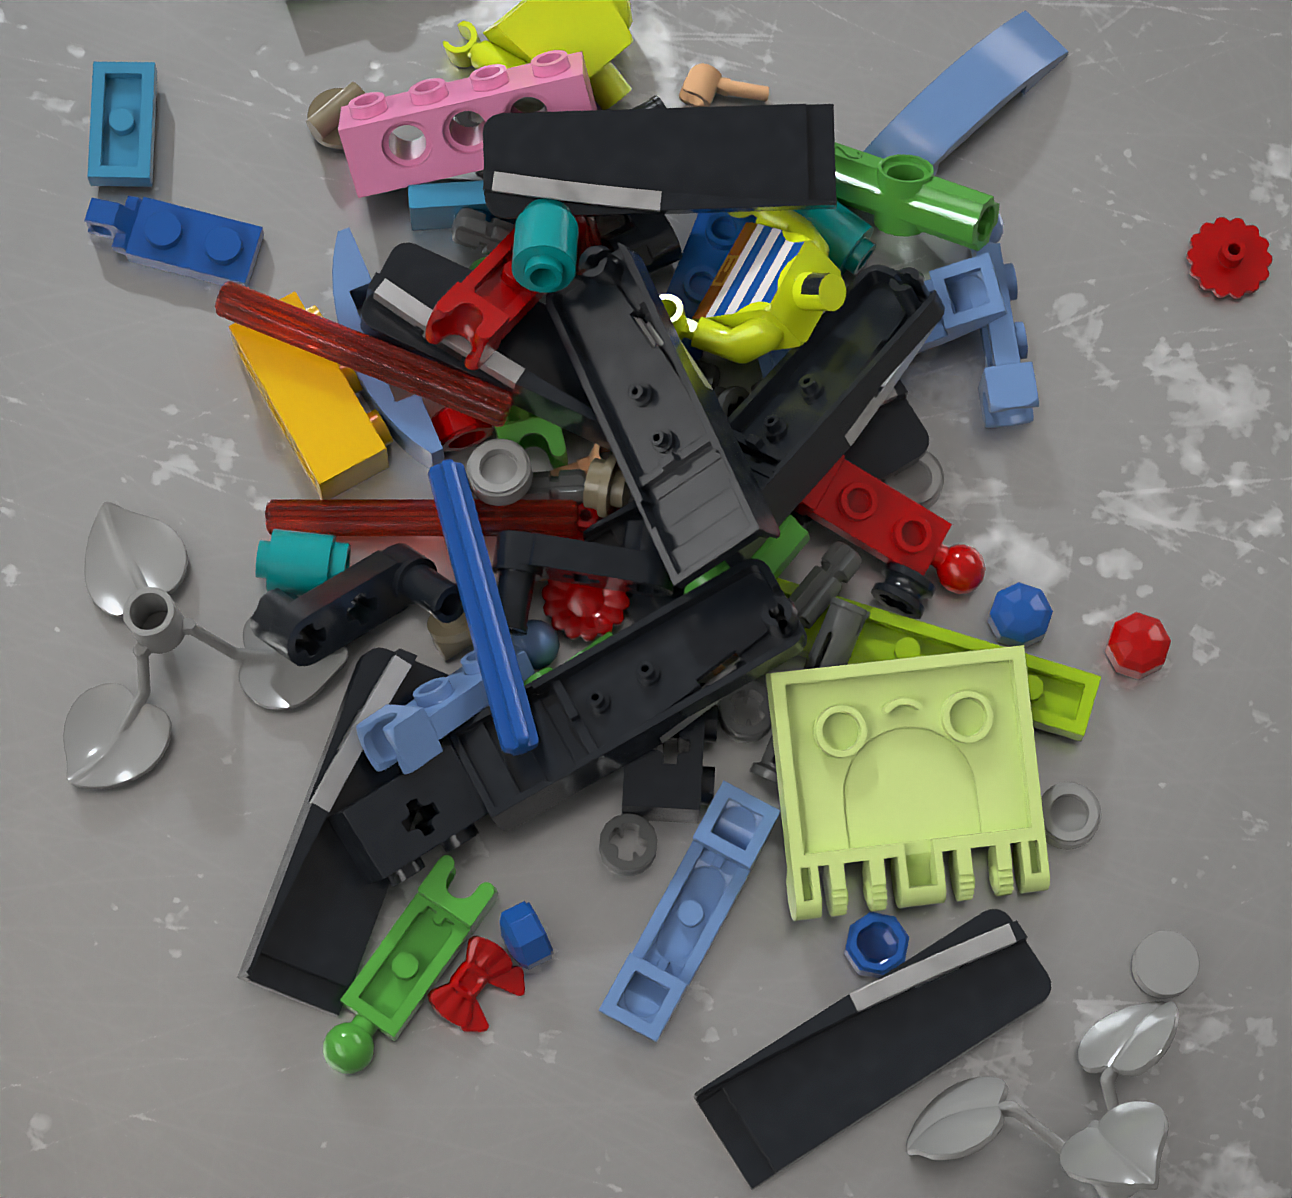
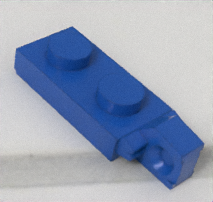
(178, 239)

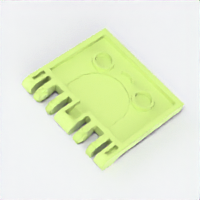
(904, 768)

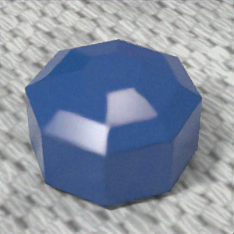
(1020, 615)
(525, 936)
(876, 944)

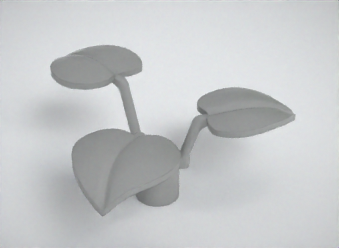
(129, 575)
(1111, 1154)

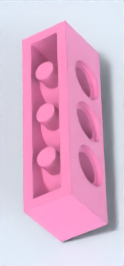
(447, 149)

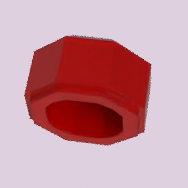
(459, 430)
(1137, 645)

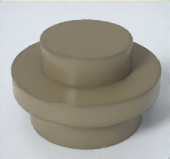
(605, 487)

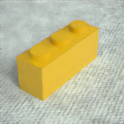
(316, 409)

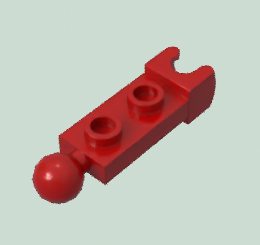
(486, 303)
(890, 526)

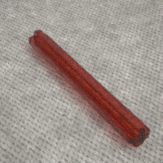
(364, 353)
(416, 517)

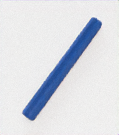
(483, 608)

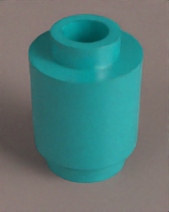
(845, 235)
(545, 246)
(300, 560)

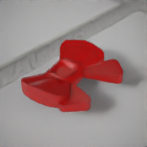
(484, 964)

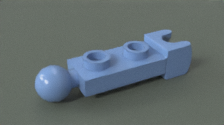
(1006, 386)
(439, 706)

